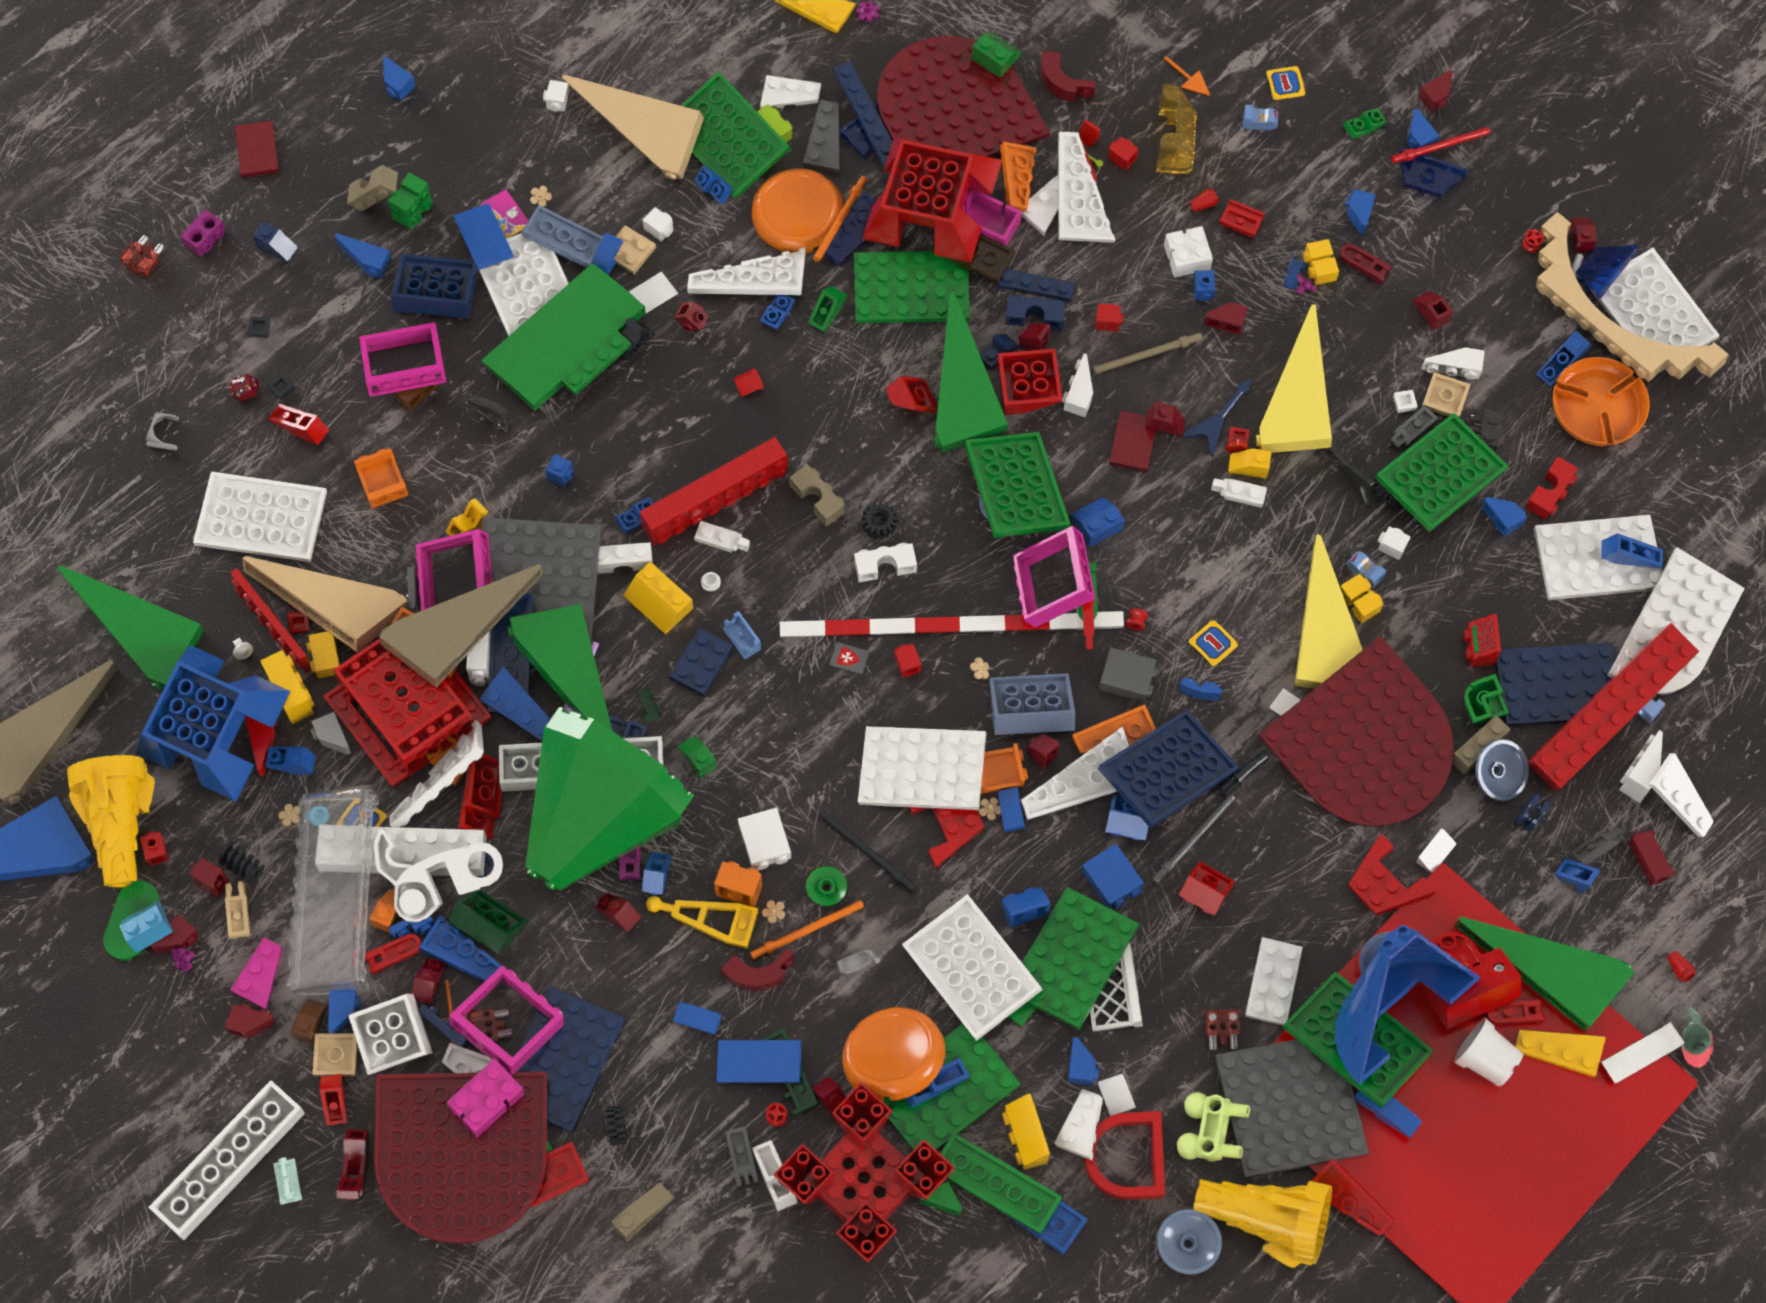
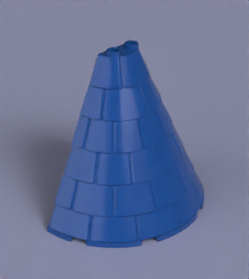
(1395, 968)

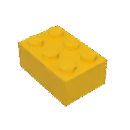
(283, 673)

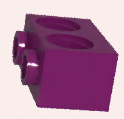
(199, 231)

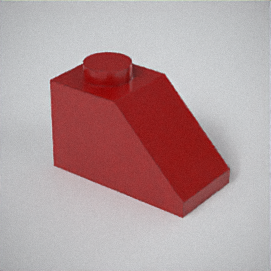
(333, 1099)

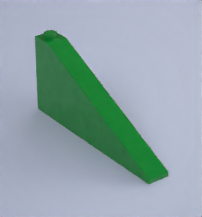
(966, 396)
(145, 631)
(562, 653)
(1565, 976)

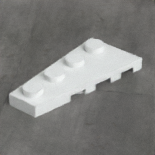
(1679, 793)

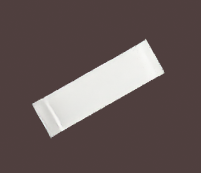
(1642, 1053)

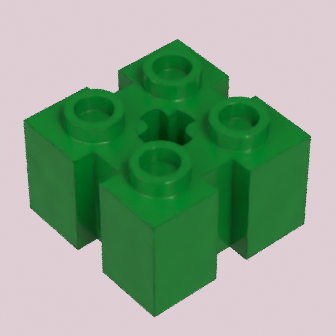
(410, 201)

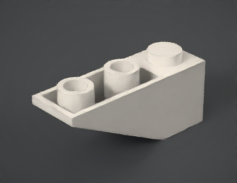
(1460, 362)
(1081, 392)

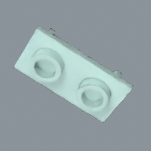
(287, 1181)

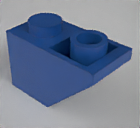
(291, 760)

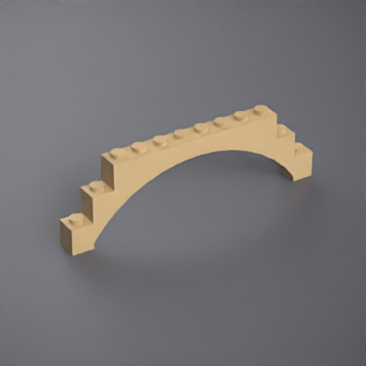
(1639, 353)

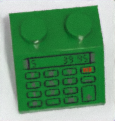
(994, 53)

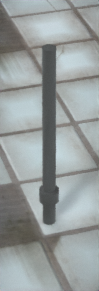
(1168, 866)

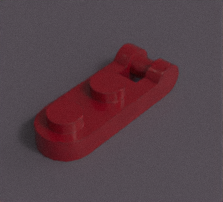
(1364, 262)

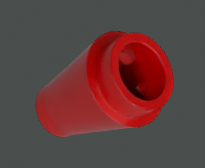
(1205, 200)
(1682, 968)

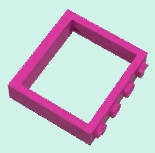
(403, 379)
(424, 560)
(1085, 592)
(484, 1043)

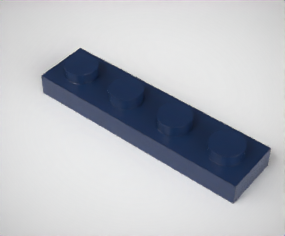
(1036, 285)

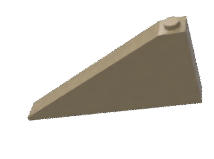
(444, 634)
(39, 731)

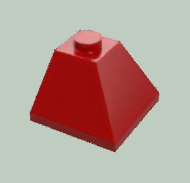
(912, 394)

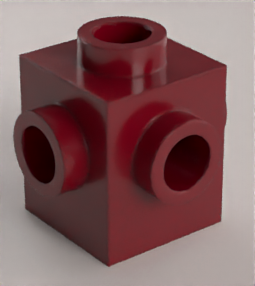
(691, 316)

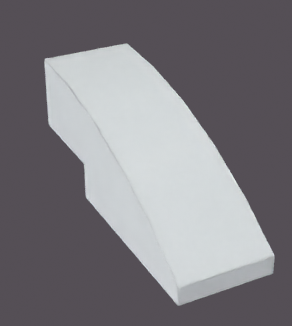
(769, 1163)

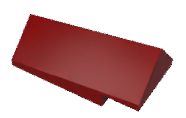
(481, 796)

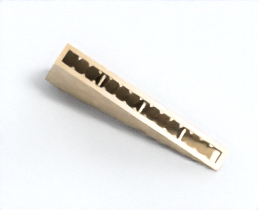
(653, 126)
(341, 606)

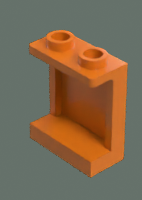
(381, 477)
(1003, 770)

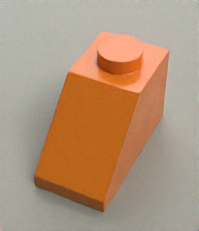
(384, 913)

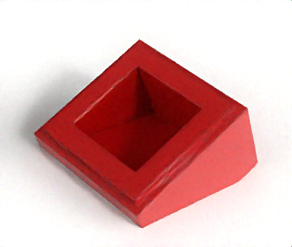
(1089, 133)
(298, 622)

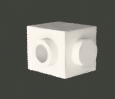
(556, 95)
(658, 224)
(1393, 542)

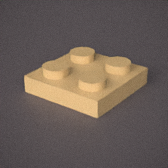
(633, 250)
(1446, 395)
(335, 1055)

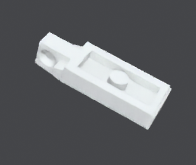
(1240, 491)
(720, 538)

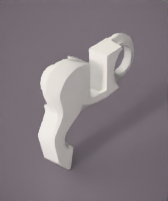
(414, 886)

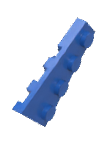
(514, 703)

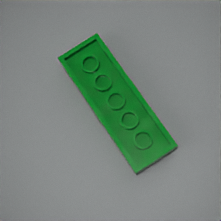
(1000, 1184)

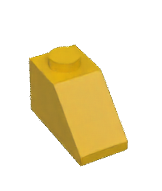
(1250, 463)

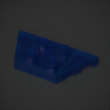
(1431, 174)
(1604, 267)

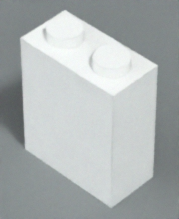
(478, 662)
(764, 839)

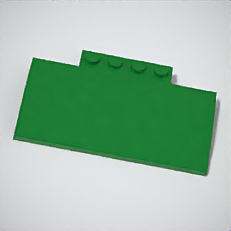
(566, 339)

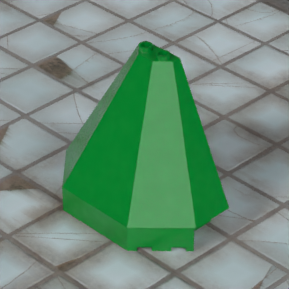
(595, 800)

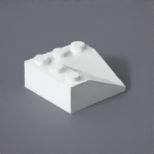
(390, 1033)

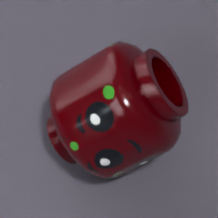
(244, 387)

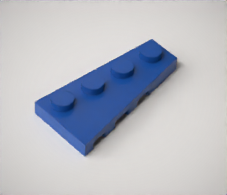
(454, 949)

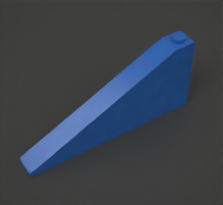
(42, 844)

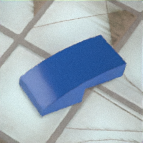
(713, 183)
(606, 252)
(778, 311)
(630, 519)
(1208, 691)
(1011, 809)
(404, 927)
(697, 1018)

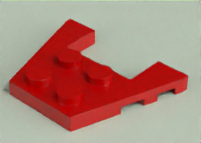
(958, 828)
(1379, 888)

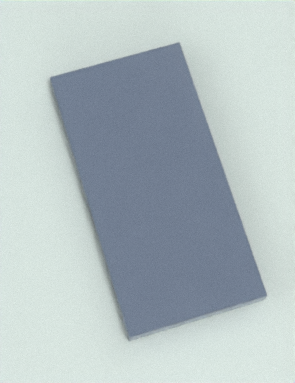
(562, 236)

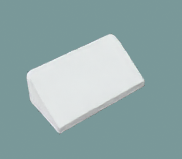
(1436, 851)

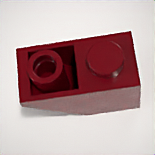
(1434, 309)
(617, 911)
(428, 980)
(248, 1022)
(829, 1095)

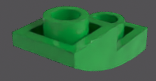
(1366, 123)

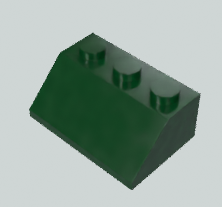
(487, 920)

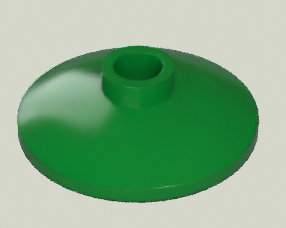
(826, 877)

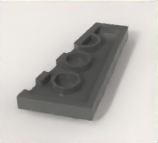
(824, 139)

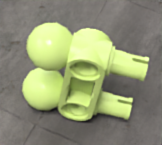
(1212, 1128)

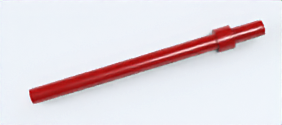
(1410, 154)

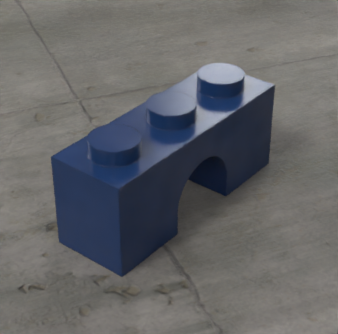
(1049, 310)

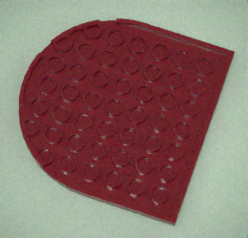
(952, 102)
(1367, 741)
(442, 1175)

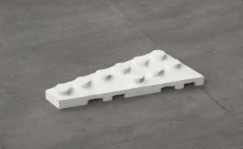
(1079, 201)
(757, 276)
(441, 775)
(1077, 782)

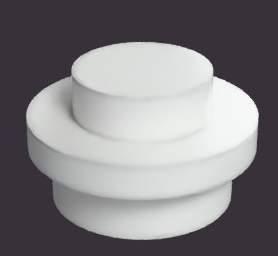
(710, 581)

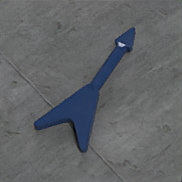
(1212, 427)

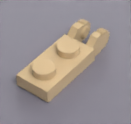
(237, 912)

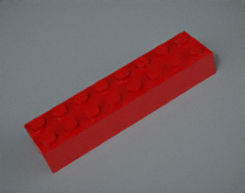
(714, 491)

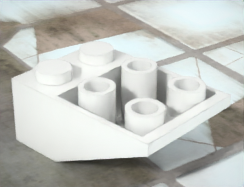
(1643, 769)

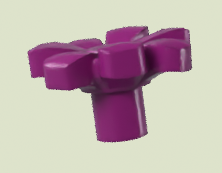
(867, 11)
(1304, 285)
(182, 958)

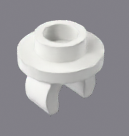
(242, 650)

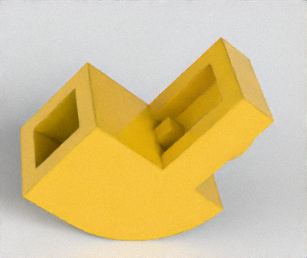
(469, 520)

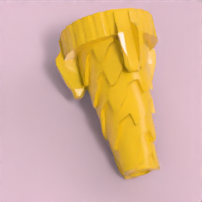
(108, 799)
(1286, 1217)

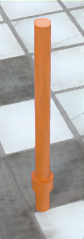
(855, 192)
(770, 947)

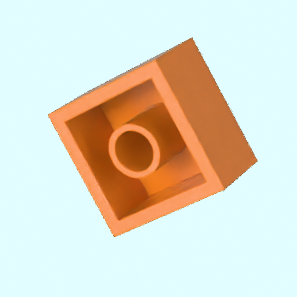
(738, 884)

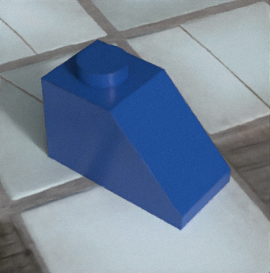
(397, 80)
(1420, 132)
(1359, 209)
(1504, 514)
(656, 873)
(340, 1006)
(1082, 1065)

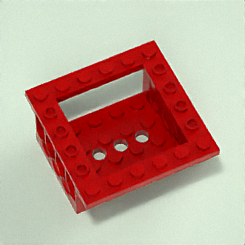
(442, 710)

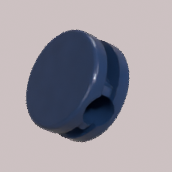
(1532, 811)

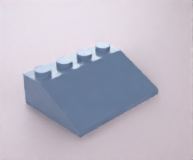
(1032, 704)

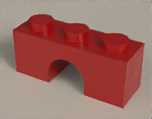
(1560, 476)

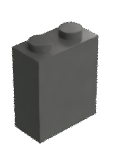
(1128, 675)

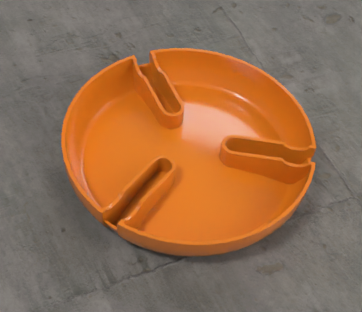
(795, 209)
(1600, 401)
(894, 1053)

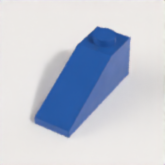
(368, 257)
(1632, 552)

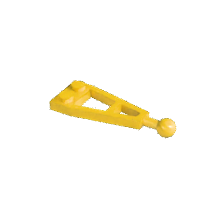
(741, 927)

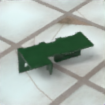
(651, 710)

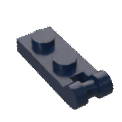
(432, 1015)

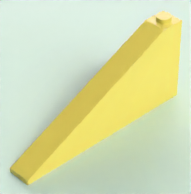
(1299, 406)
(1327, 628)

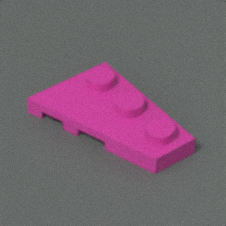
(257, 977)

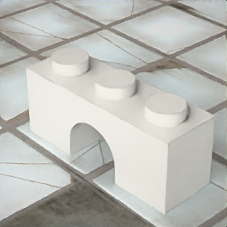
(630, 555)
(900, 556)

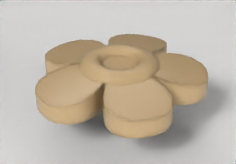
(539, 196)
(980, 669)
(989, 808)
(290, 815)
(774, 911)

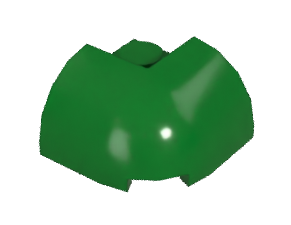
(1485, 700)

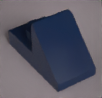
(1000, 344)

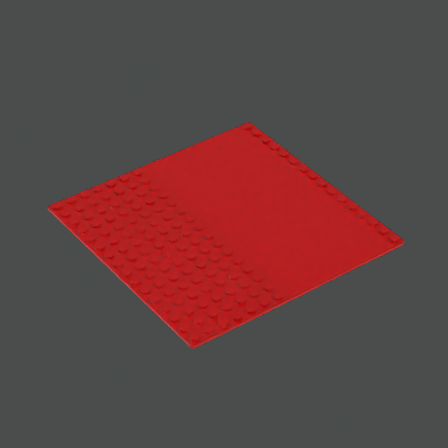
(1506, 1166)

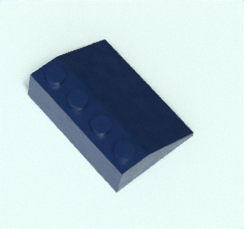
(434, 286)

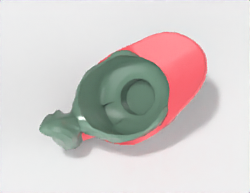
(1697, 1041)

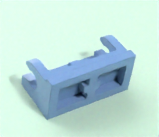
(742, 636)

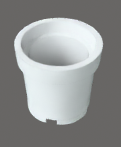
(1488, 1053)

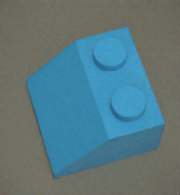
(145, 926)

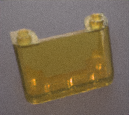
(1177, 148)

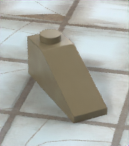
(641, 1211)

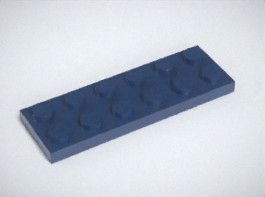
(505, 653)

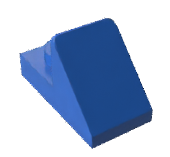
(1577, 873)

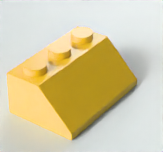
(658, 598)
(1026, 1133)

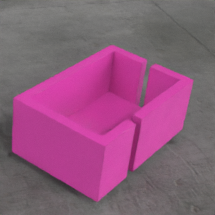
(988, 215)
(484, 1098)

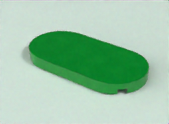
(129, 901)

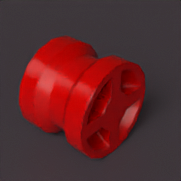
(1535, 236)
(1136, 619)
(776, 1110)

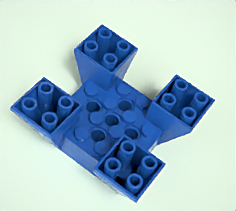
(208, 745)

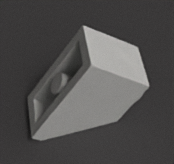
(330, 733)

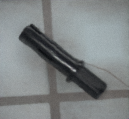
(1244, 772)

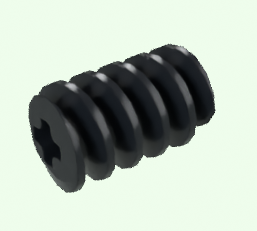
(240, 864)

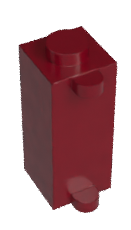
(1650, 857)

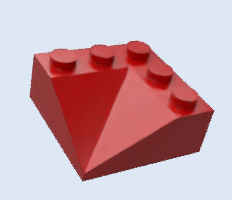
(1028, 380)

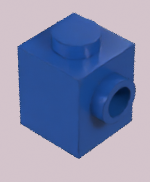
(1204, 285)
(559, 470)

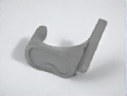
(152, 440)
(857, 961)

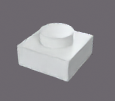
(1405, 401)

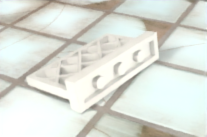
(1131, 993)

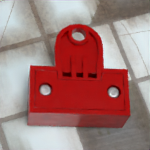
(1497, 982)

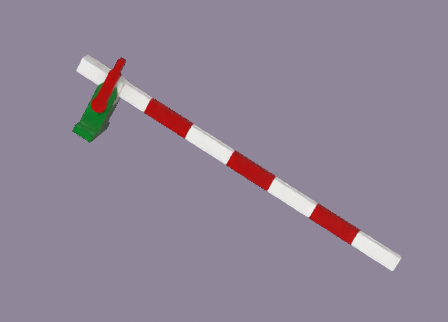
(1085, 618)

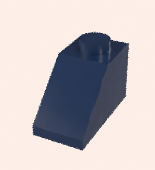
(274, 242)

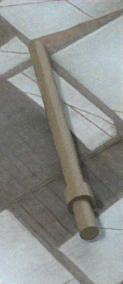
(1182, 342)

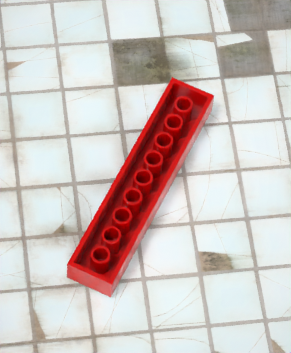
(1612, 707)

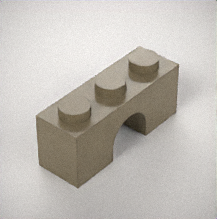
(367, 193)
(807, 482)
(1466, 756)

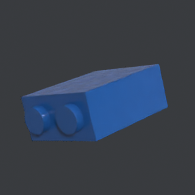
(1112, 877)

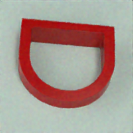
(1154, 1192)

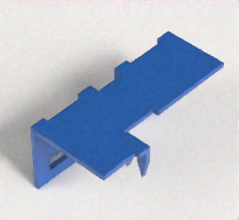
(1295, 267)

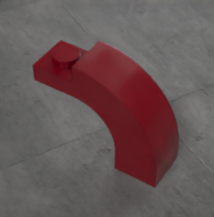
(1059, 83)
(757, 978)
(355, 1164)

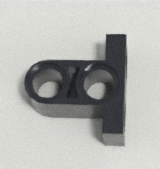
(636, 334)

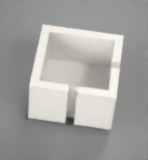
(1188, 251)

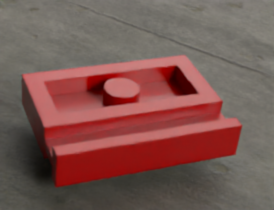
(1241, 218)

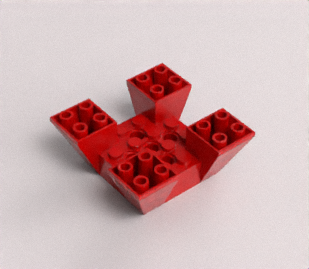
(901, 201)
(865, 1216)

